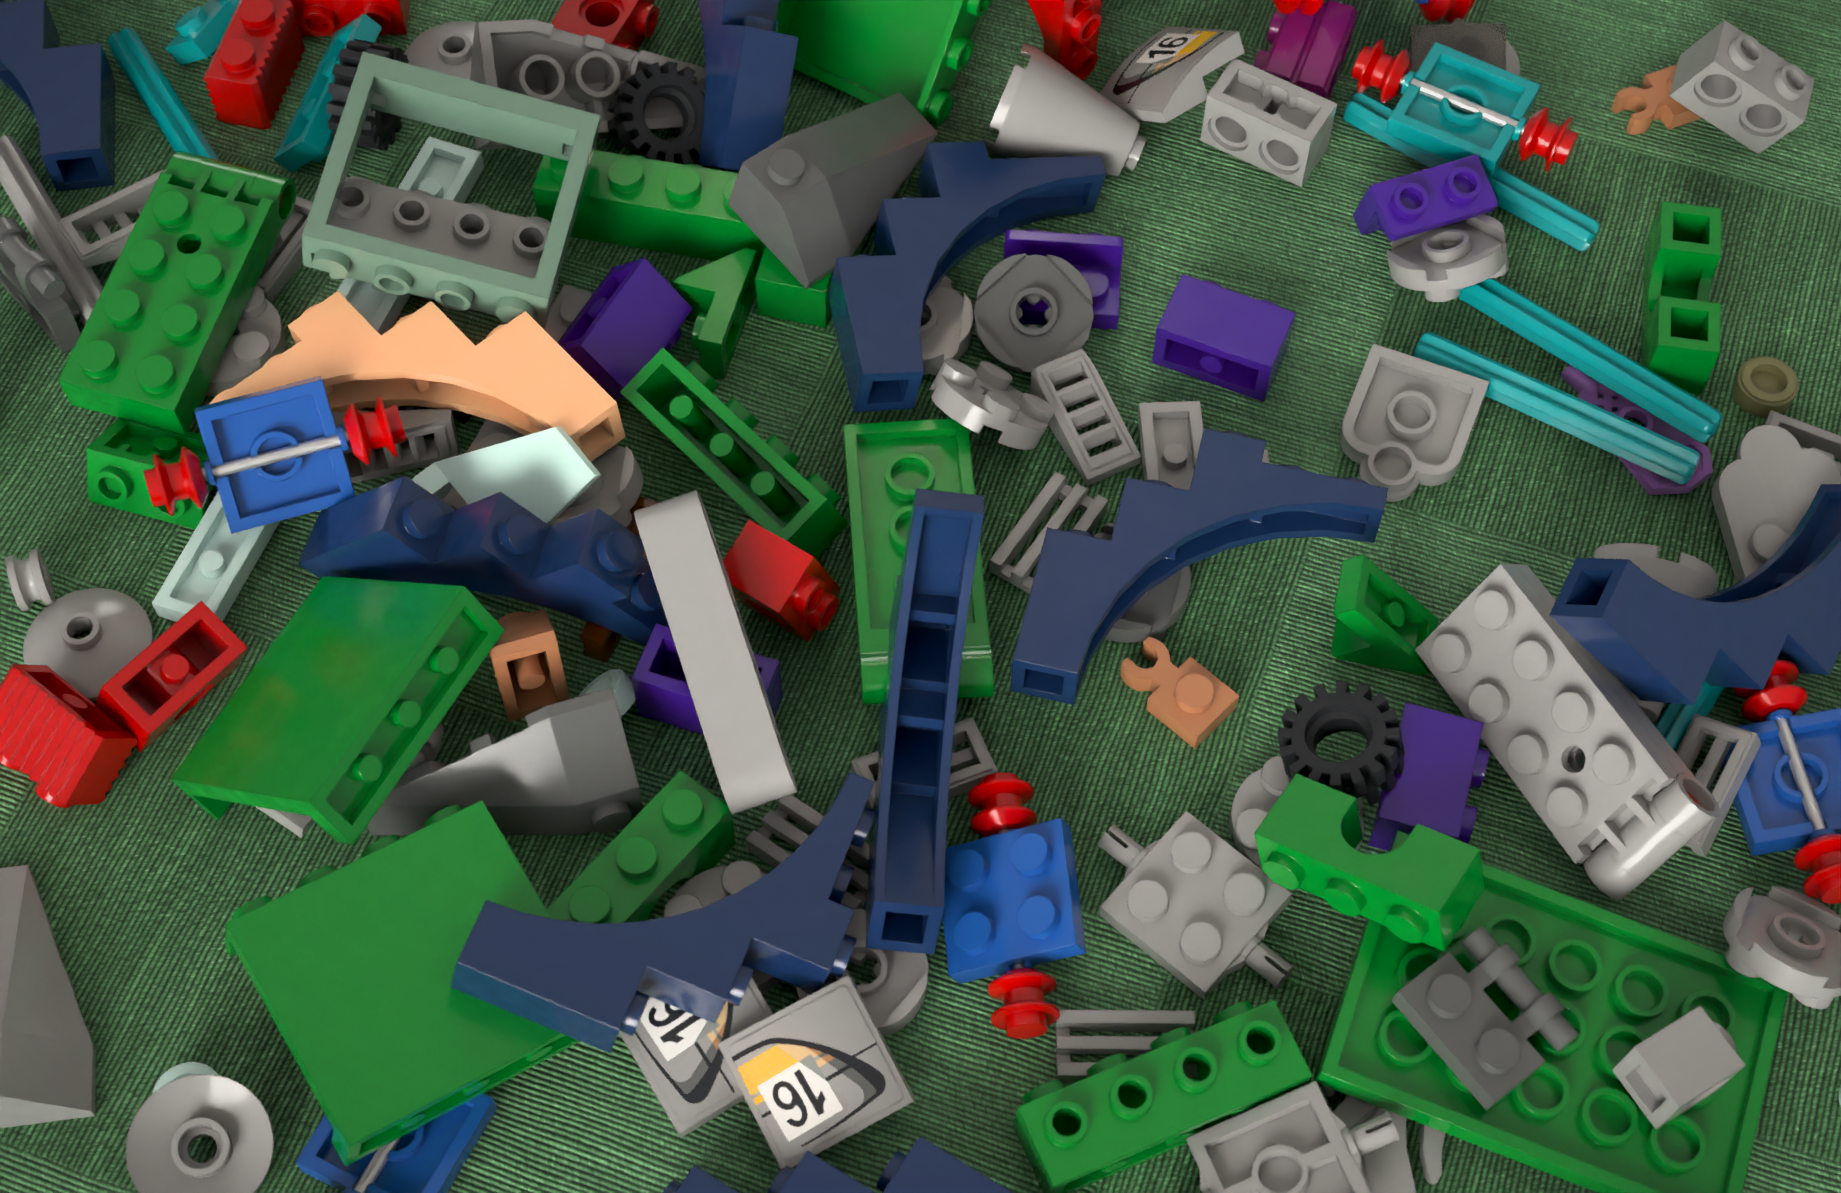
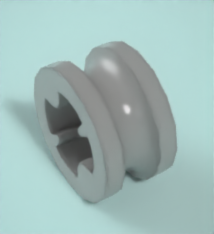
(30, 579)

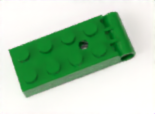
(177, 291)
(882, 472)

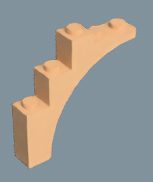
(426, 361)

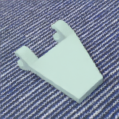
(535, 470)

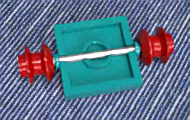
(1463, 107)

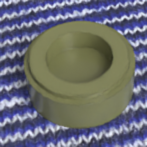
(1764, 386)

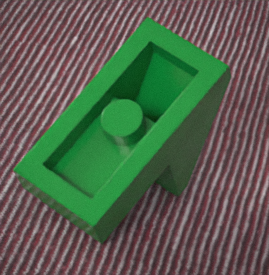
(721, 304)
(1378, 620)

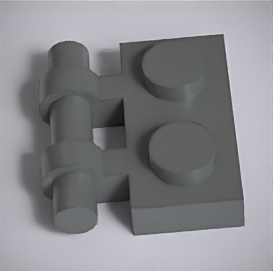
(36, 287)
(1469, 1028)

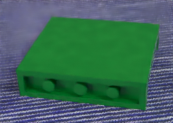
(885, 47)
(341, 702)
(365, 973)

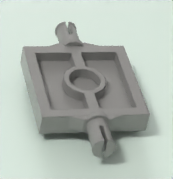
(1195, 905)
(1288, 1148)

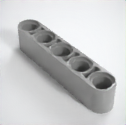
(715, 652)

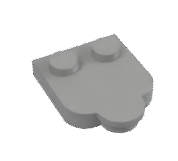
(1409, 421)
(1767, 494)

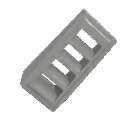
(110, 210)
(1076, 380)
(412, 453)

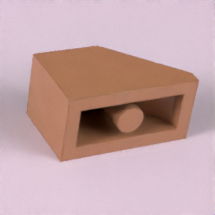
(528, 664)

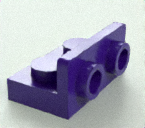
(1426, 199)
(1090, 253)

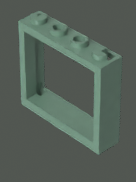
(475, 111)

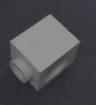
(1679, 1066)

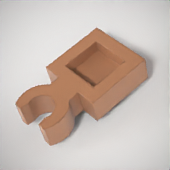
(1652, 103)
(1182, 698)

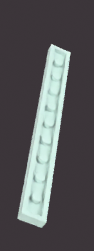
(219, 562)

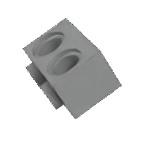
(1742, 87)
(1267, 122)

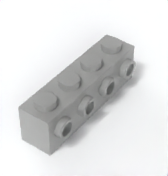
(443, 225)

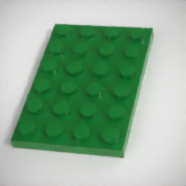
(1573, 1112)

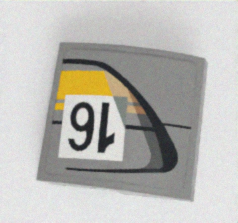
(1167, 72)
(684, 1061)
(816, 1072)

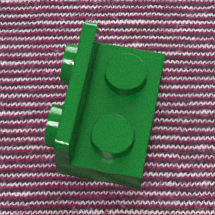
(118, 465)

